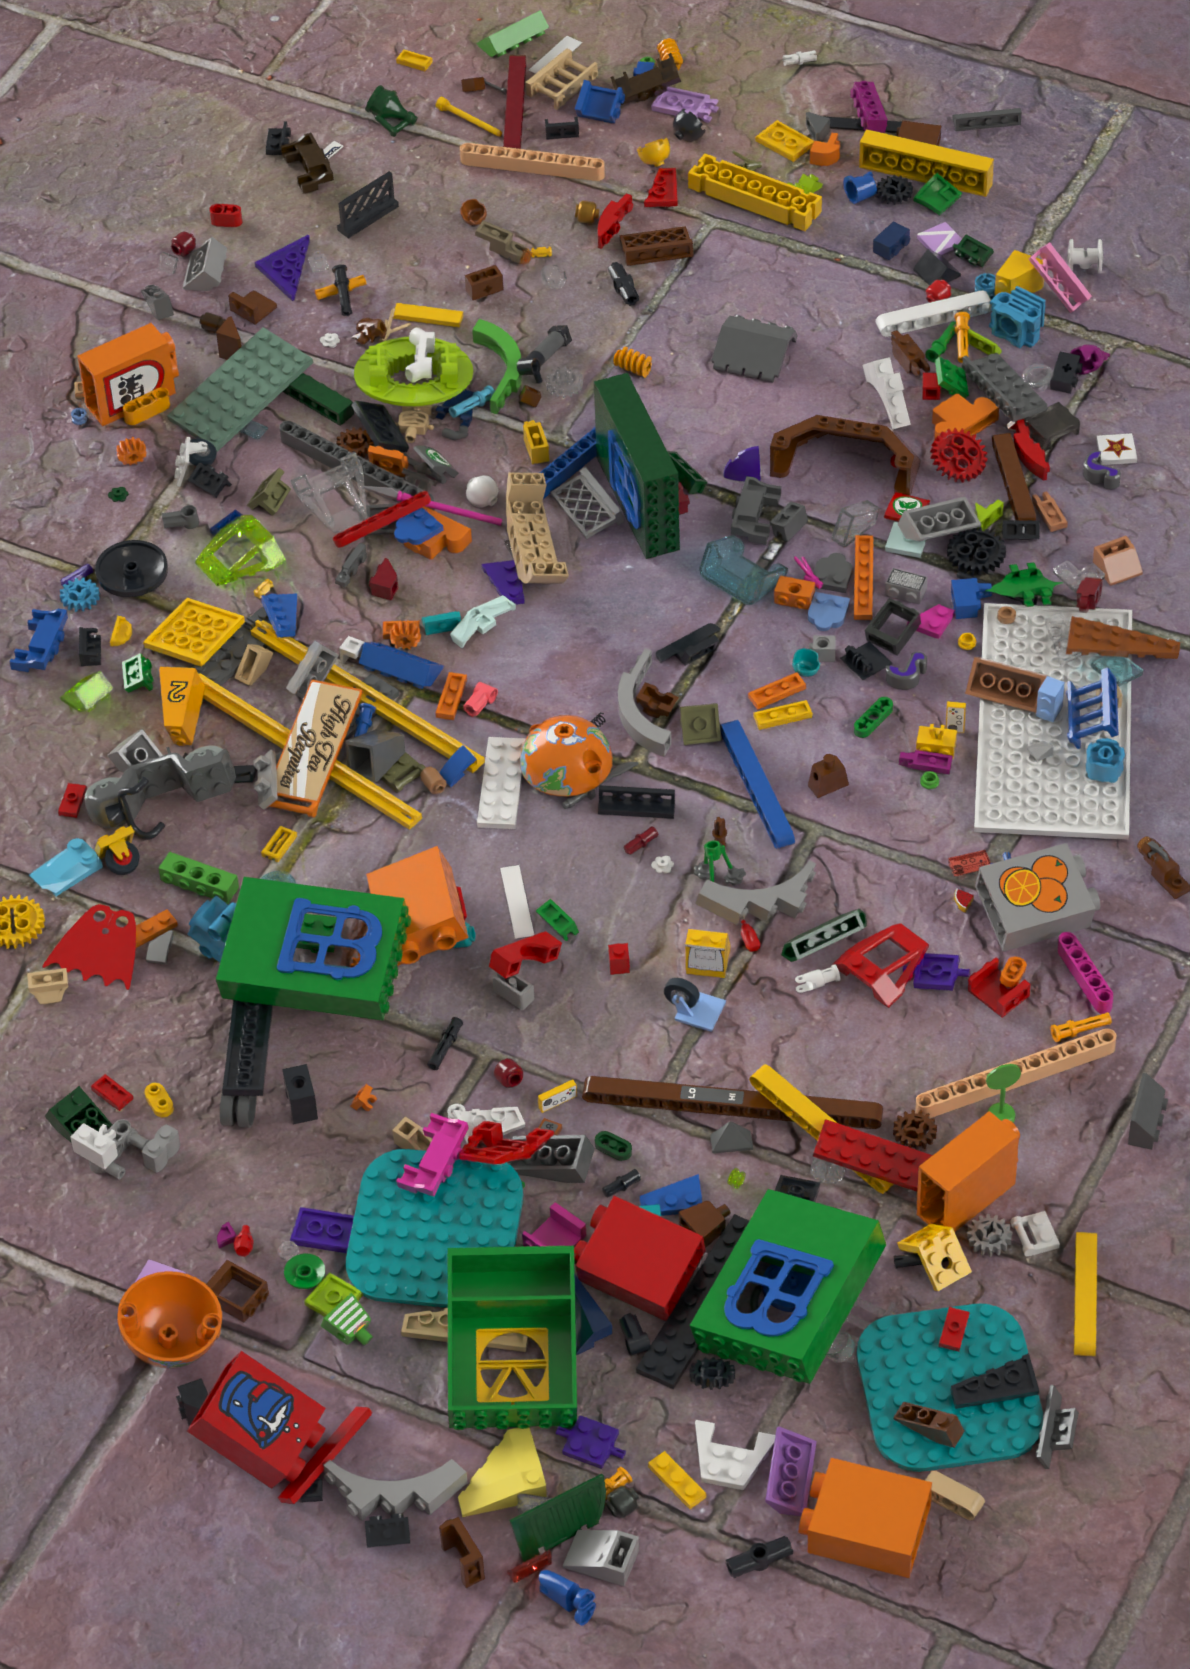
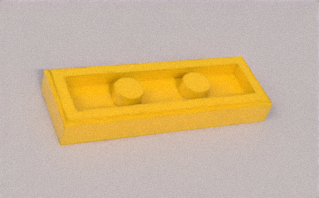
(782, 715)

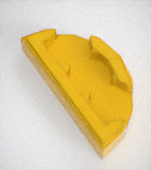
(122, 631)

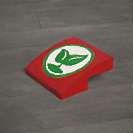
(901, 503)

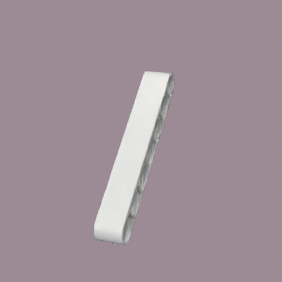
(933, 313)

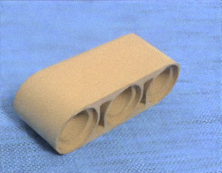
(955, 1496)

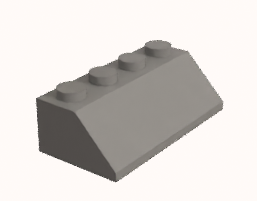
(938, 519)

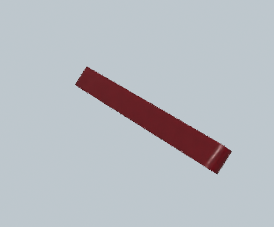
(515, 101)

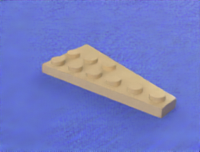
(435, 1327)

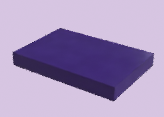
(322, 1230)

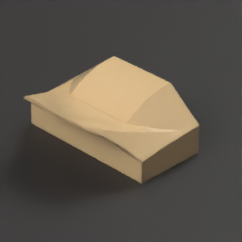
(48, 985)

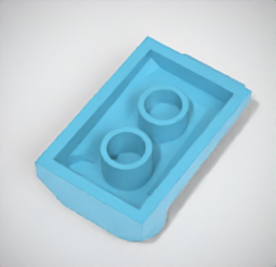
(67, 867)

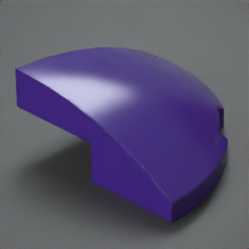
(745, 464)

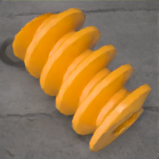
(670, 46)
(633, 361)

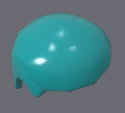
(806, 662)

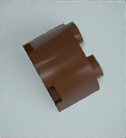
(654, 702)

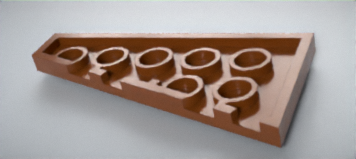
(1110, 640)

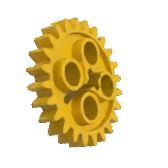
(28, 921)

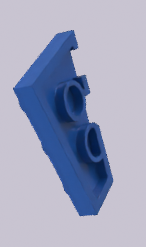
(675, 1196)

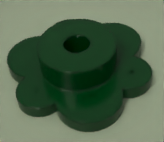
(118, 494)

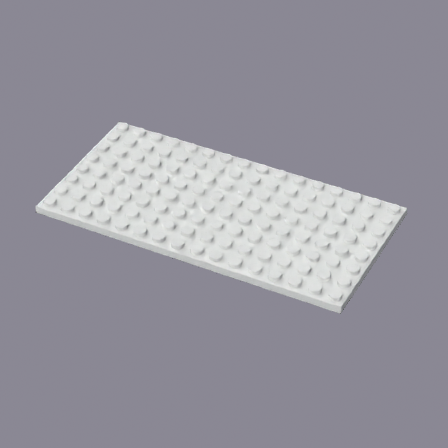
(1055, 792)

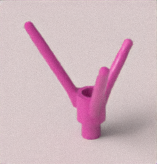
(809, 574)

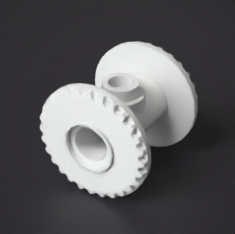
(1085, 257)

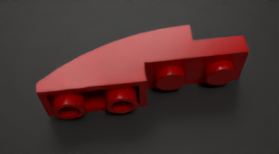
(610, 219)
(1030, 452)

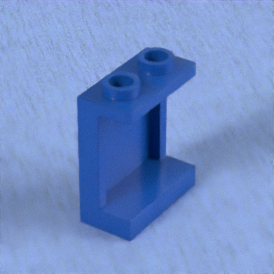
(599, 103)

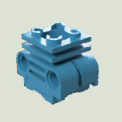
(1017, 317)

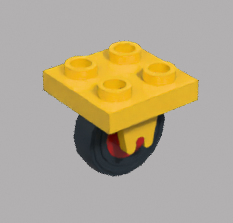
(118, 850)

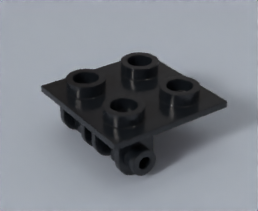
(865, 660)

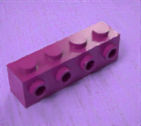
(869, 106)

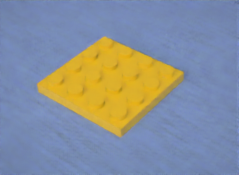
(194, 632)

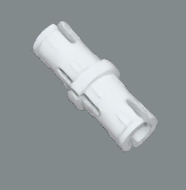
(799, 58)

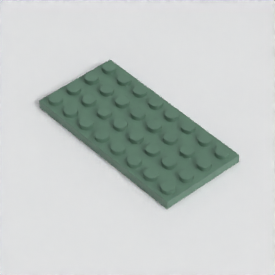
(240, 388)

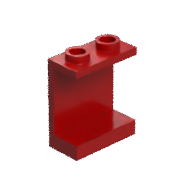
(988, 989)

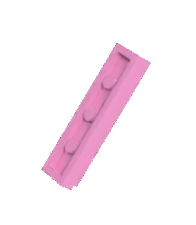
(1062, 274)

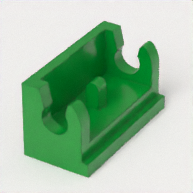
(557, 919)

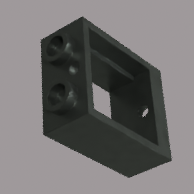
(886, 641)

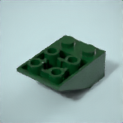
(73, 1112)

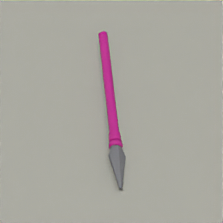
(391, 494)

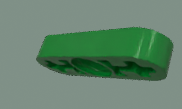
(870, 724)

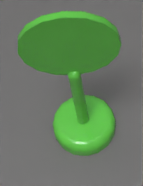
(1001, 1078)

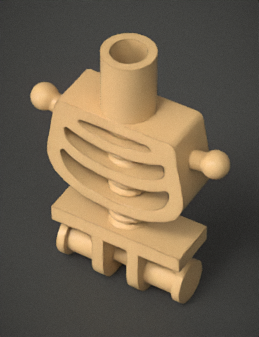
(414, 421)

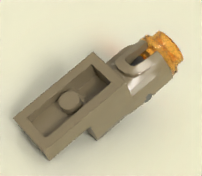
(502, 243)

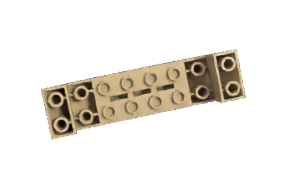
(530, 531)

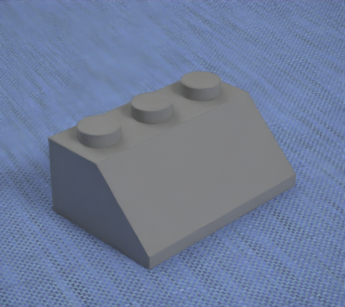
(205, 266)
(313, 667)

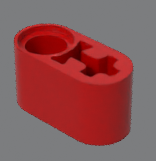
(225, 215)

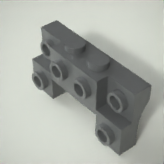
(749, 509)

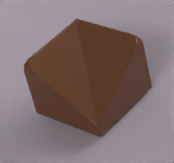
(473, 84)
(530, 396)

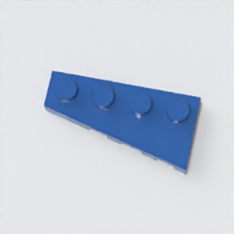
(281, 612)

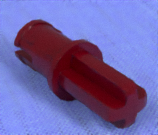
(641, 840)

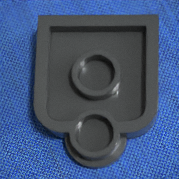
(834, 572)

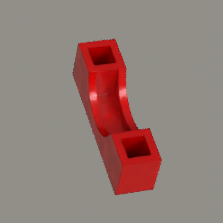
(539, 947)

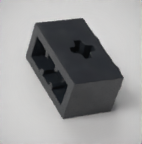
(1066, 372)
(1020, 530)

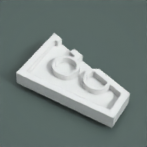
(508, 1116)

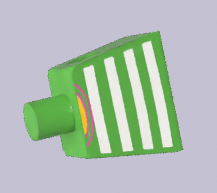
(348, 1321)

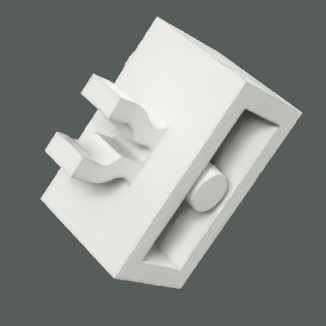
(95, 1145)

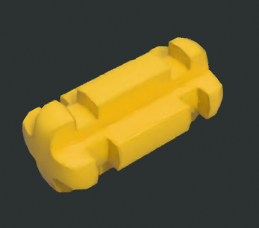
(541, 252)
(263, 588)

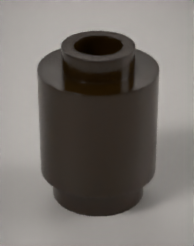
(211, 321)

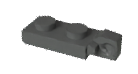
(351, 565)

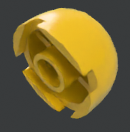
(655, 152)

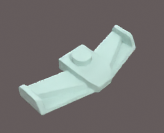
(480, 619)

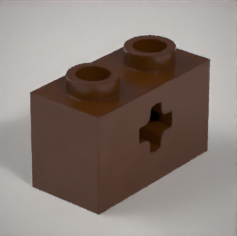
(484, 282)

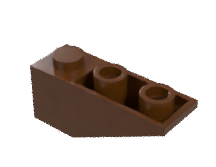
(931, 1423)

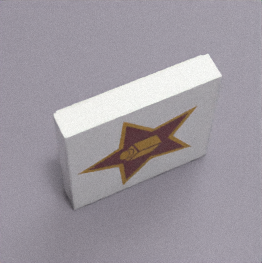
(1116, 449)

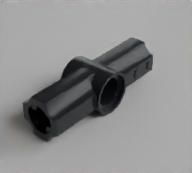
(623, 283)
(769, 1551)

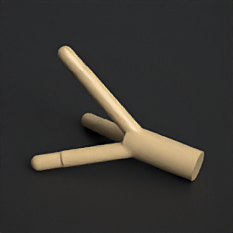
(388, 325)

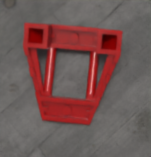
(877, 979)
(499, 1149)

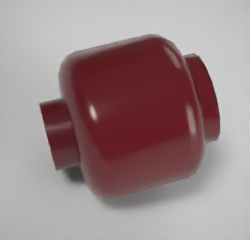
(183, 244)
(508, 1073)

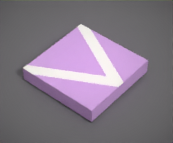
(939, 238)

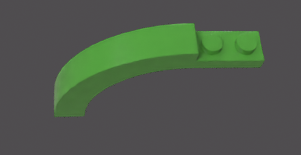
(505, 346)

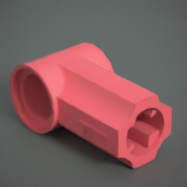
(481, 696)

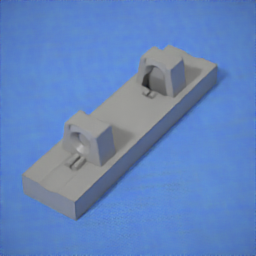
(267, 779)

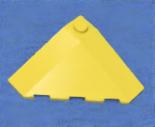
(509, 1470)

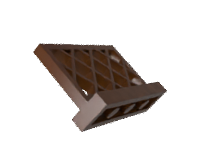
(655, 252)

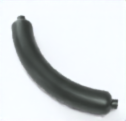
(754, 1301)

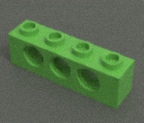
(198, 877)

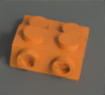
(389, 460)

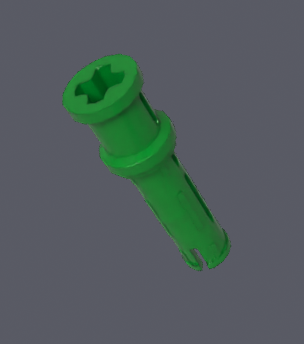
(939, 346)

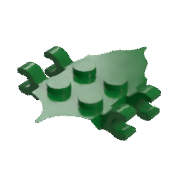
(1026, 585)

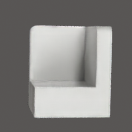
(350, 648)

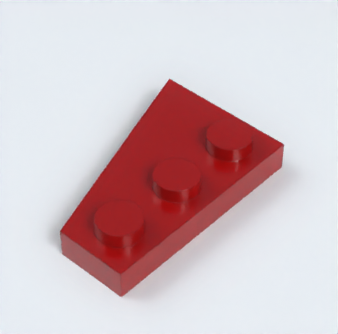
(663, 190)

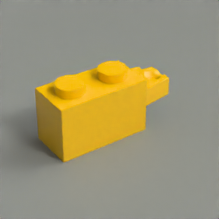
(536, 442)

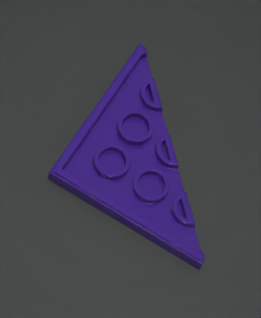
(285, 266)

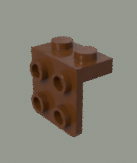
(252, 306)

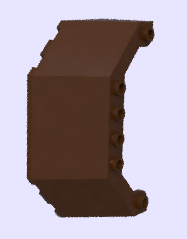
(785, 444)

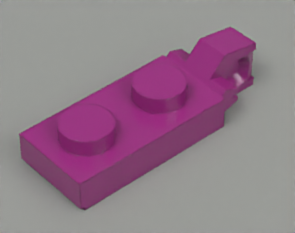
(926, 761)

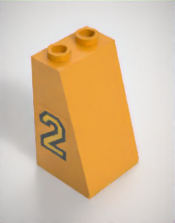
(181, 702)

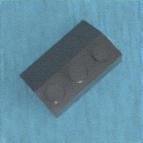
(1147, 1113)

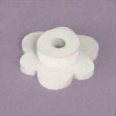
(330, 340)
(662, 864)

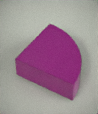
(226, 1235)

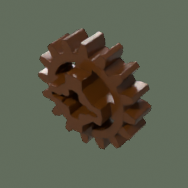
(355, 441)
(915, 1129)

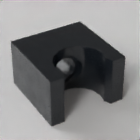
(300, 1094)

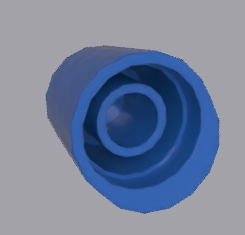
(859, 187)

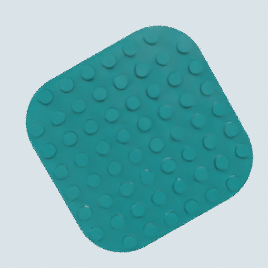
(404, 1236)
(904, 1363)

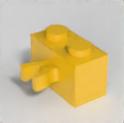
(936, 740)

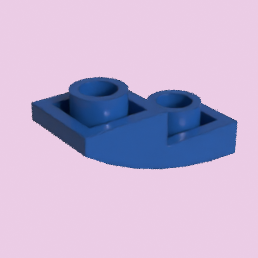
(454, 767)

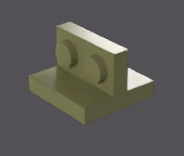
(270, 493)
(700, 723)

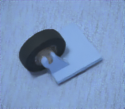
(693, 1006)

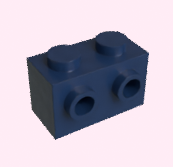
(891, 241)

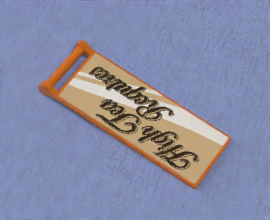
(314, 744)

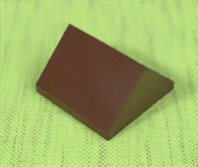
(228, 339)

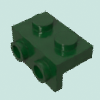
(973, 251)

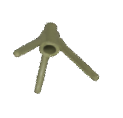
(748, 164)

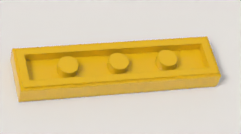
(428, 315)

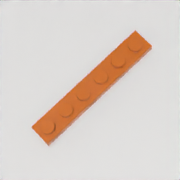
(863, 577)

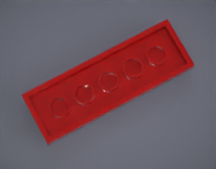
(869, 1155)

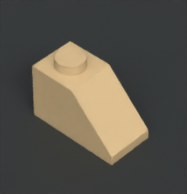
(253, 664)

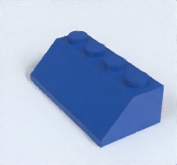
(399, 664)

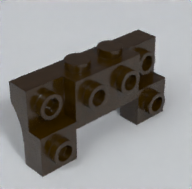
(648, 83)
(313, 161)

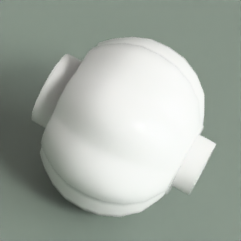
(482, 491)

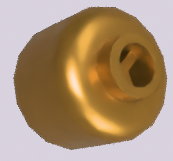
(586, 212)

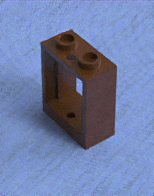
(232, 1271)

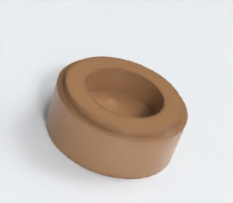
(1006, 615)

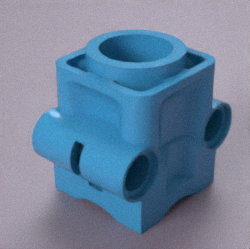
(211, 927)

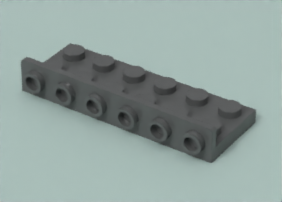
(1004, 387)

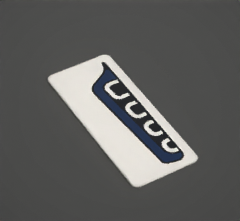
(331, 149)

